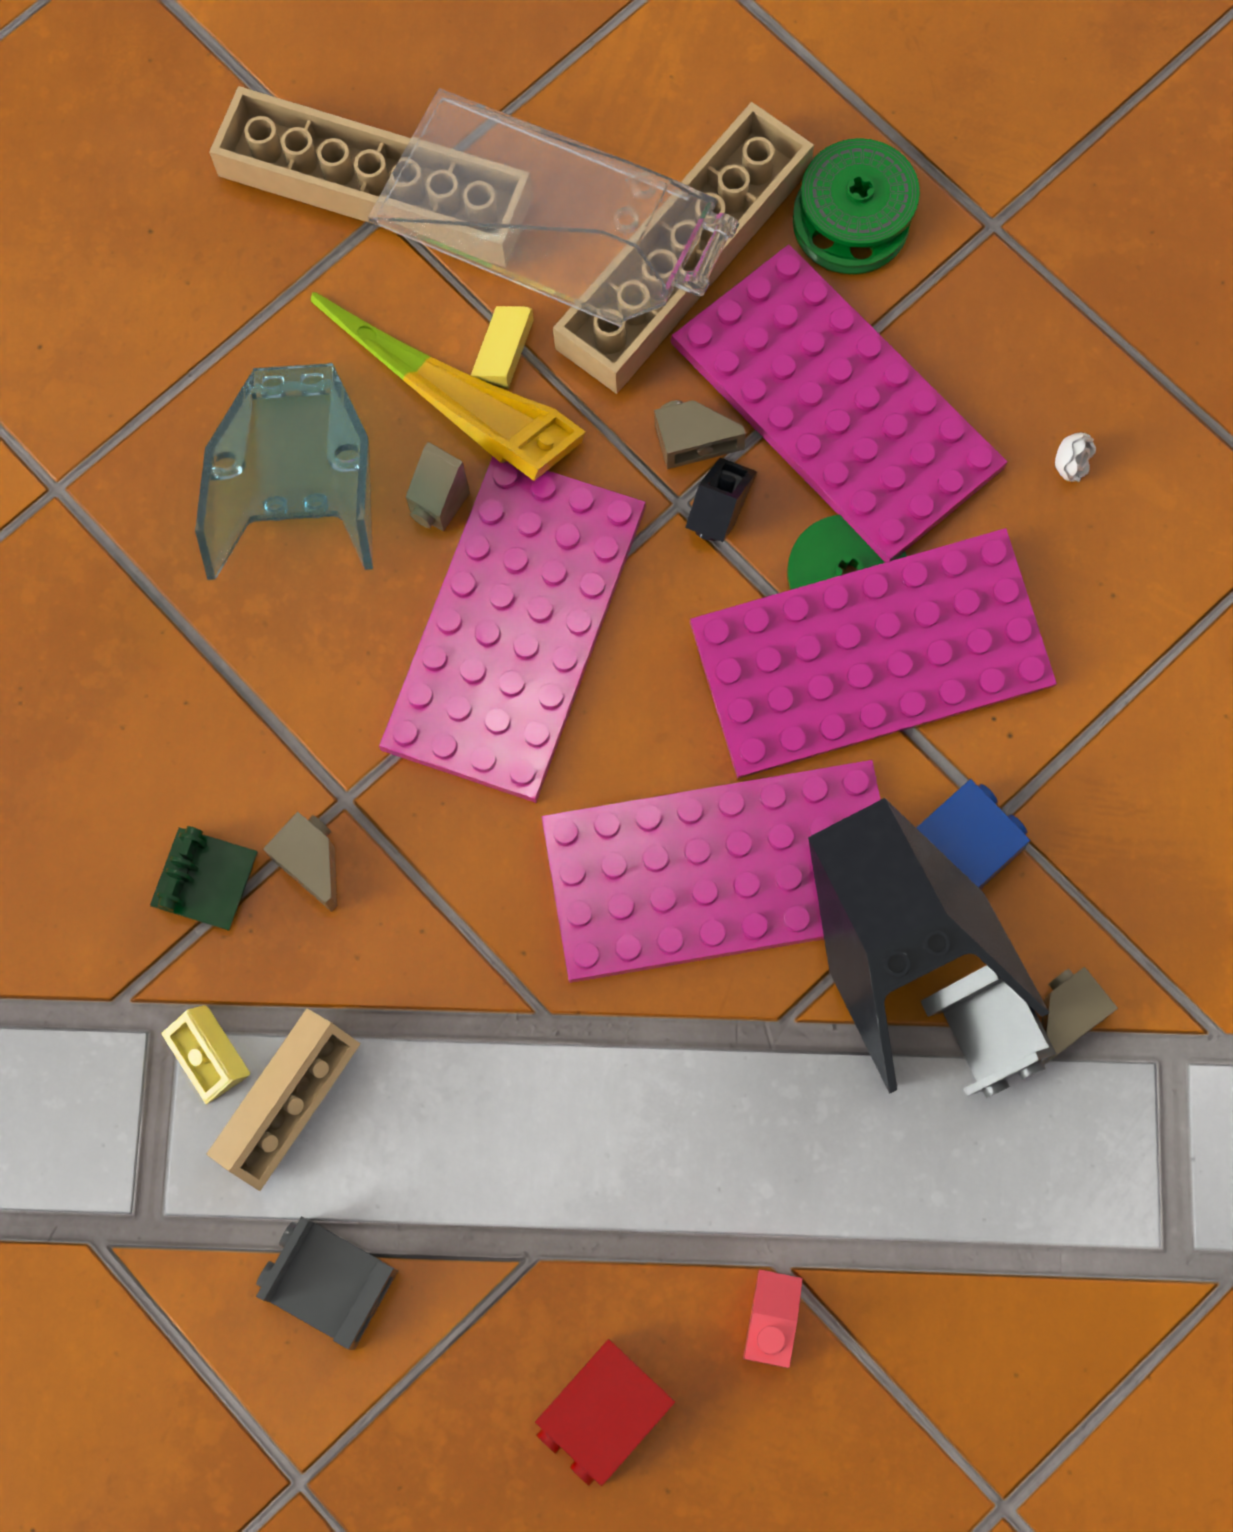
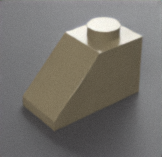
(695, 433)
(437, 488)
(307, 857)
(1074, 1008)

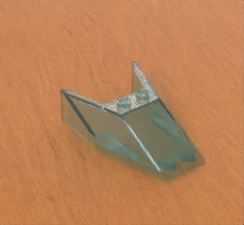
(284, 454)

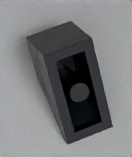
(720, 500)

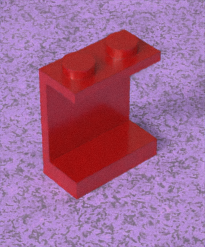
(603, 1414)

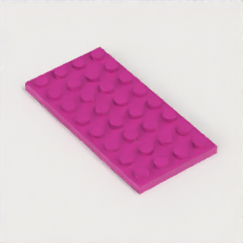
(838, 403)
(513, 629)
(872, 653)
(696, 870)

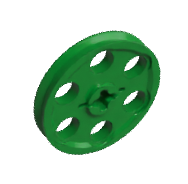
(838, 256)

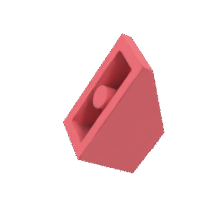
(773, 1319)

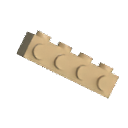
(283, 1099)

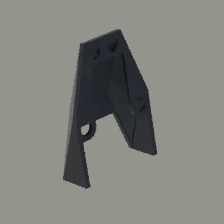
(896, 913)

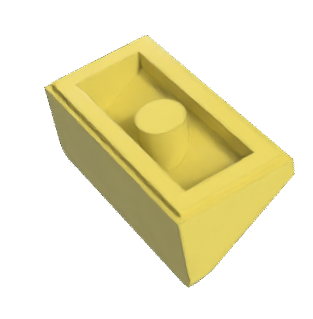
(503, 345)
(205, 1053)

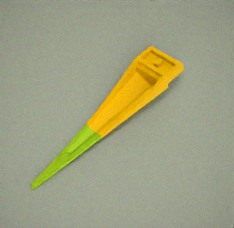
(501, 422)

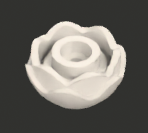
(1074, 456)

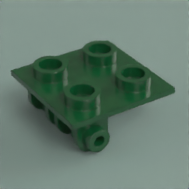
(204, 878)

